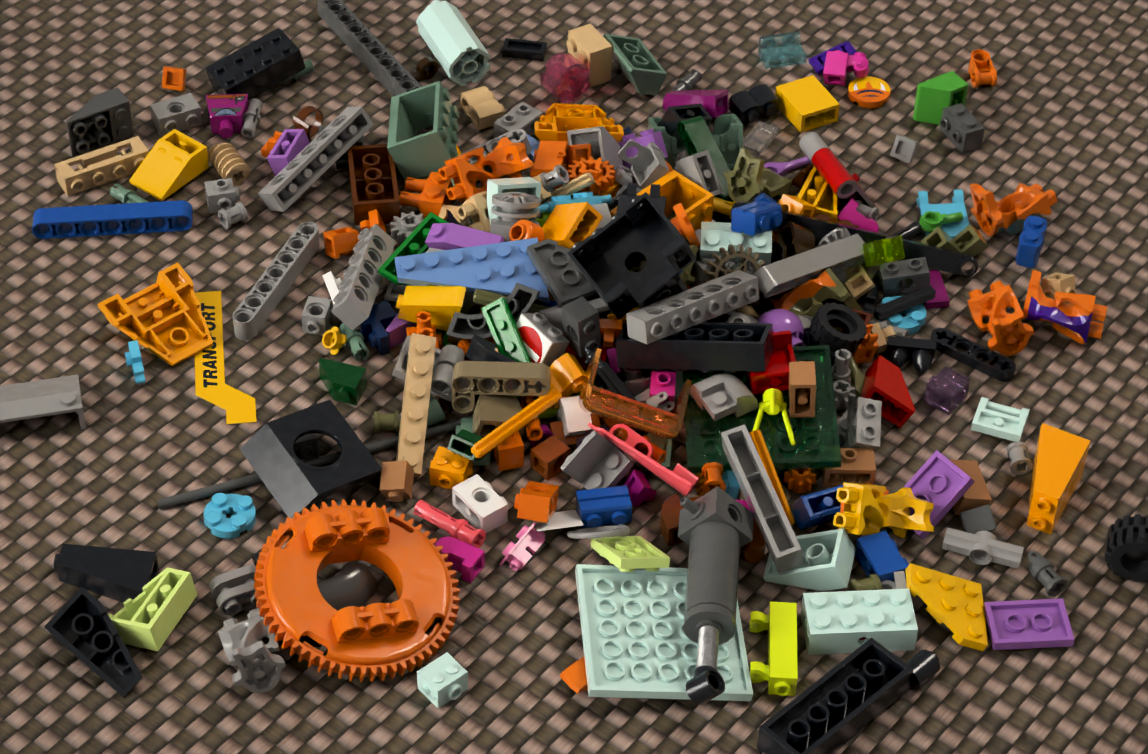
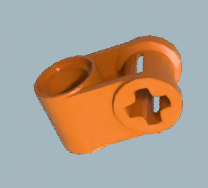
(982, 69)

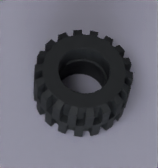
(1128, 548)

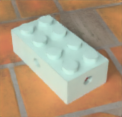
(848, 619)

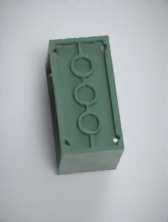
(417, 110)

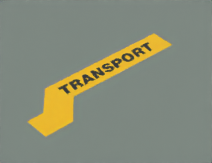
(210, 367)

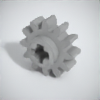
(404, 226)

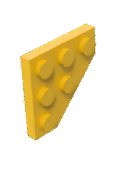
(951, 602)

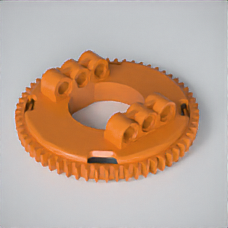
(358, 639)

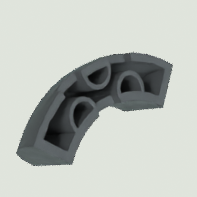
(466, 325)
(349, 587)

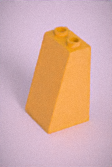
(1055, 475)

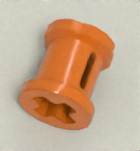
(713, 475)

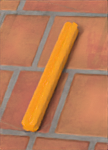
(516, 423)

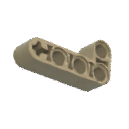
(496, 379)

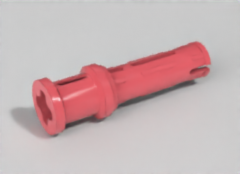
(456, 528)

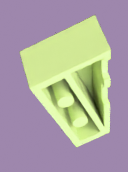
(155, 611)

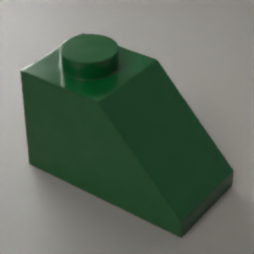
(343, 381)

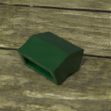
(462, 444)

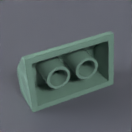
(637, 63)

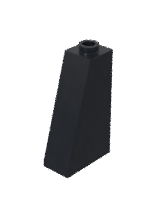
(105, 570)

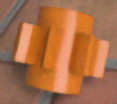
(800, 479)

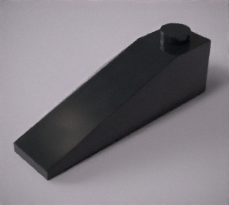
(92, 637)

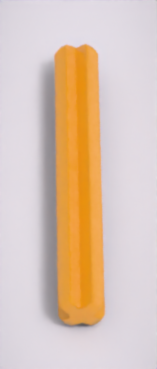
(762, 450)

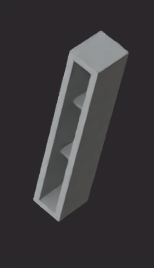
(762, 499)

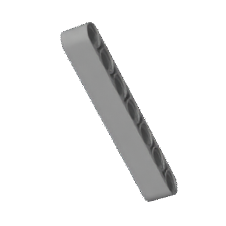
(808, 265)
(276, 281)

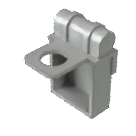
(648, 163)

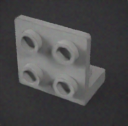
(597, 463)

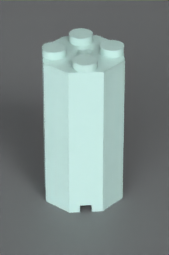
(453, 42)

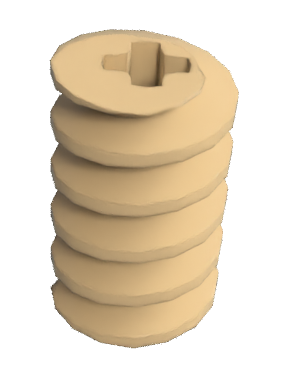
(228, 163)

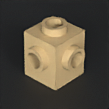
(1058, 282)

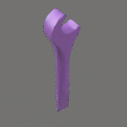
(784, 167)

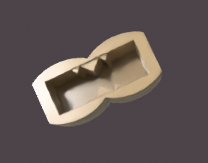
(481, 107)

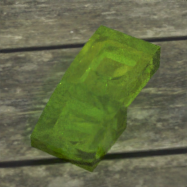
(883, 251)

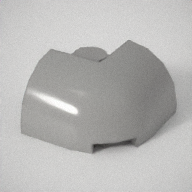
(723, 396)

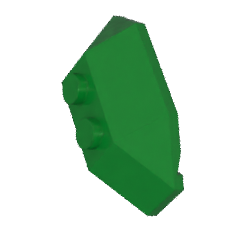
(412, 245)

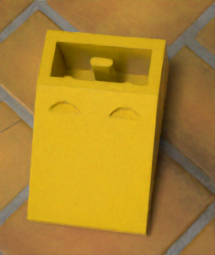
(170, 165)

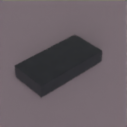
(524, 49)

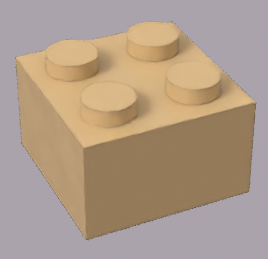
(593, 51)

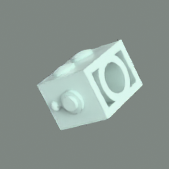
(442, 680)

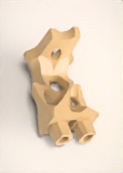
(476, 208)

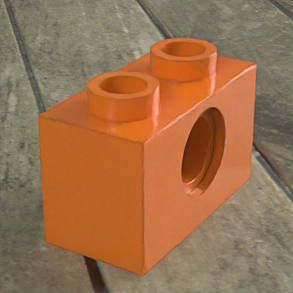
(537, 501)

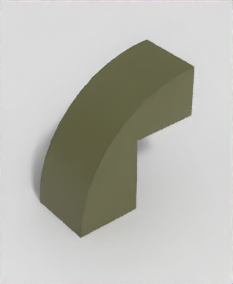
(967, 241)

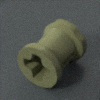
(386, 421)
(870, 583)

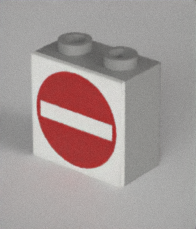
(541, 338)

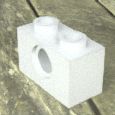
(480, 503)

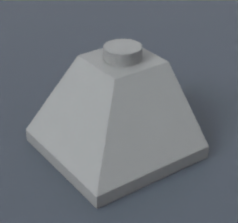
(601, 142)

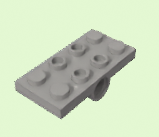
(442, 368)

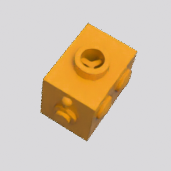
(449, 468)

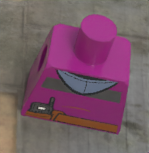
(226, 113)

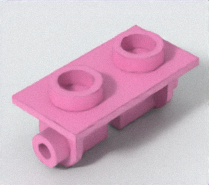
(516, 554)

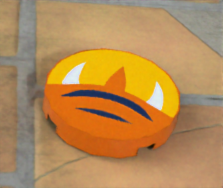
(869, 92)

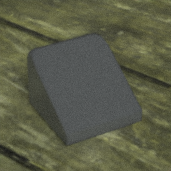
(978, 519)

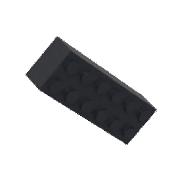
(701, 348)
(837, 703)

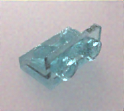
(781, 50)

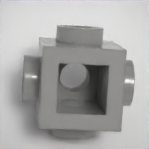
(221, 194)

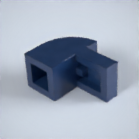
(375, 326)

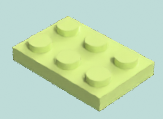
(631, 553)

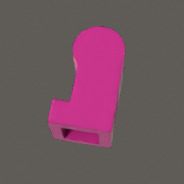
(851, 214)
(465, 557)

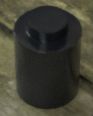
(924, 665)

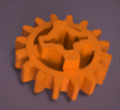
(597, 169)

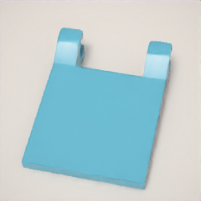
(956, 206)

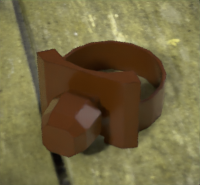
(300, 124)

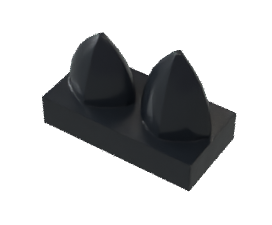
(920, 350)

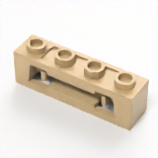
(100, 166)

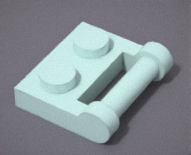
(999, 420)

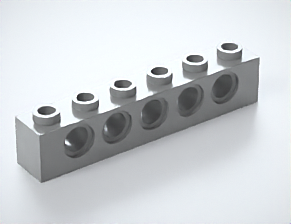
(315, 159)
(361, 277)
(692, 307)

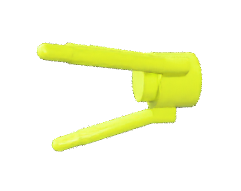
(772, 405)

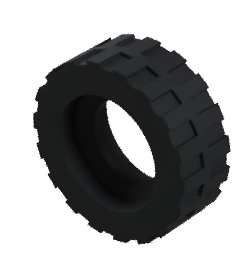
(843, 317)

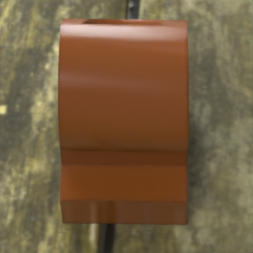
(754, 550)

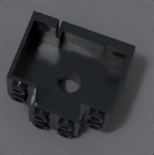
(631, 237)

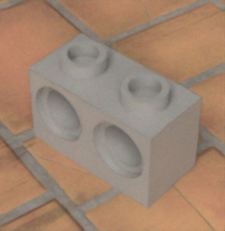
(864, 424)

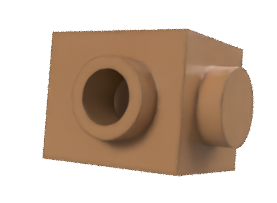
(396, 480)

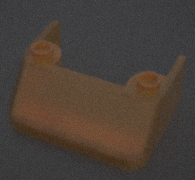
(629, 411)

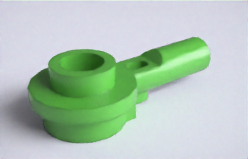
(932, 220)

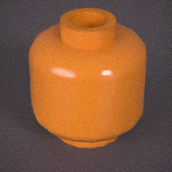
(525, 230)

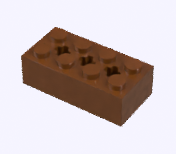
(373, 182)

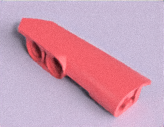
(679, 478)

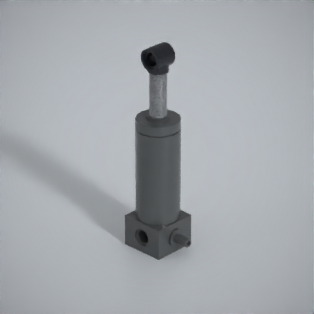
(715, 532)

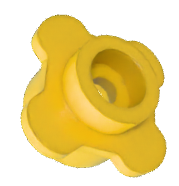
(334, 340)

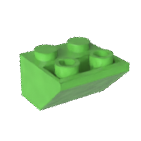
(938, 94)

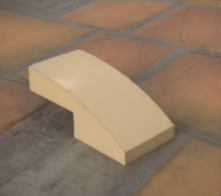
(858, 281)

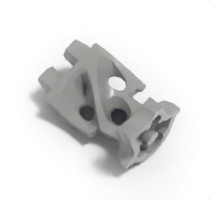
(243, 644)

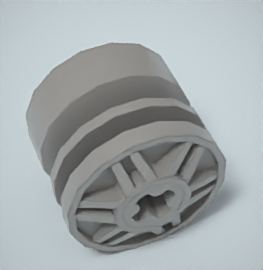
(512, 208)

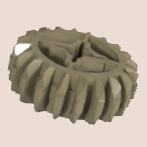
(745, 255)

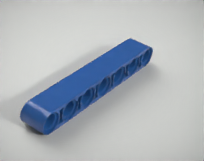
(112, 219)

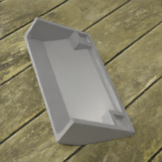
(41, 399)

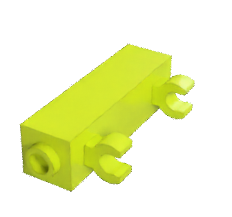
(782, 648)

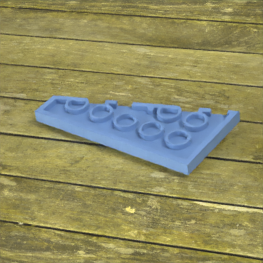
(481, 267)

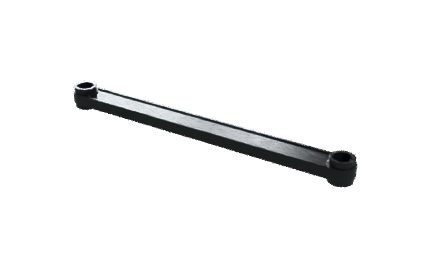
(936, 257)

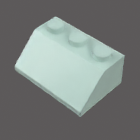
(719, 234)

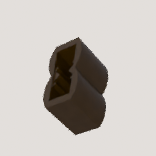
(795, 239)

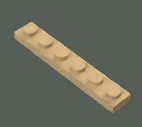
(416, 401)

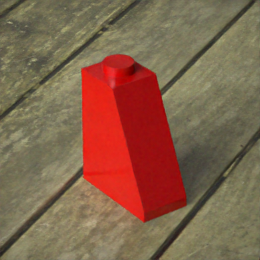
(886, 384)

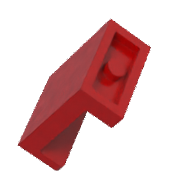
(777, 371)

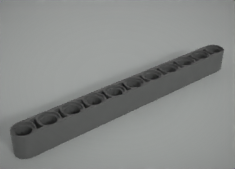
(367, 47)

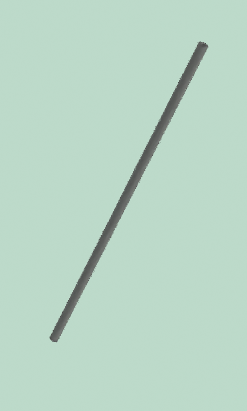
(317, 462)

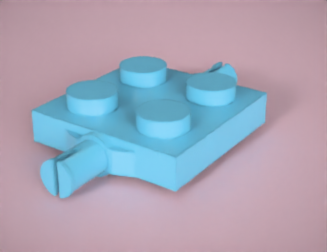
(579, 197)

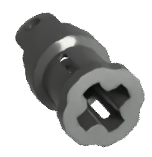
(1044, 572)

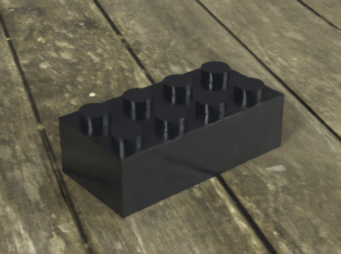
(257, 66)

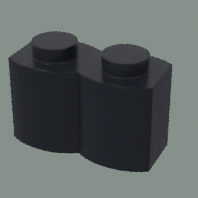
(754, 104)

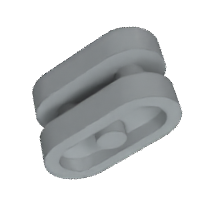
(234, 590)

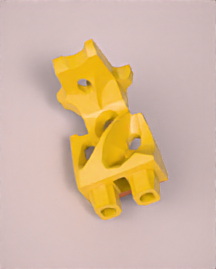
(880, 510)

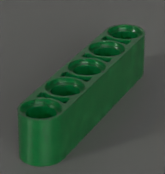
(698, 138)

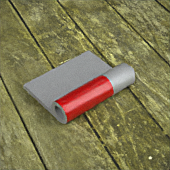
(831, 167)

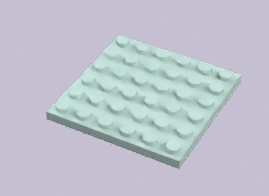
(638, 637)

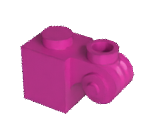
(840, 64)

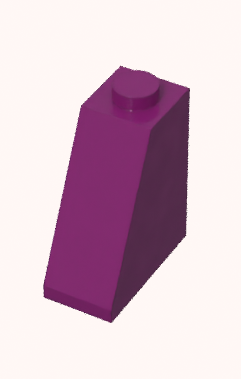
(714, 101)

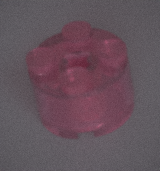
(565, 77)

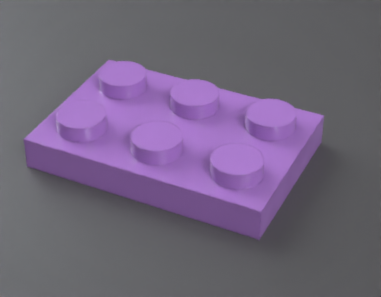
(938, 483)
(1028, 624)

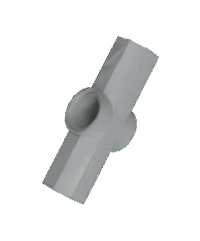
(983, 548)

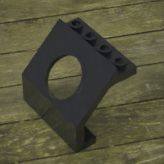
(297, 483)

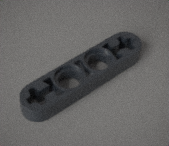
(948, 343)

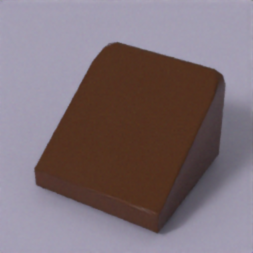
(800, 178)

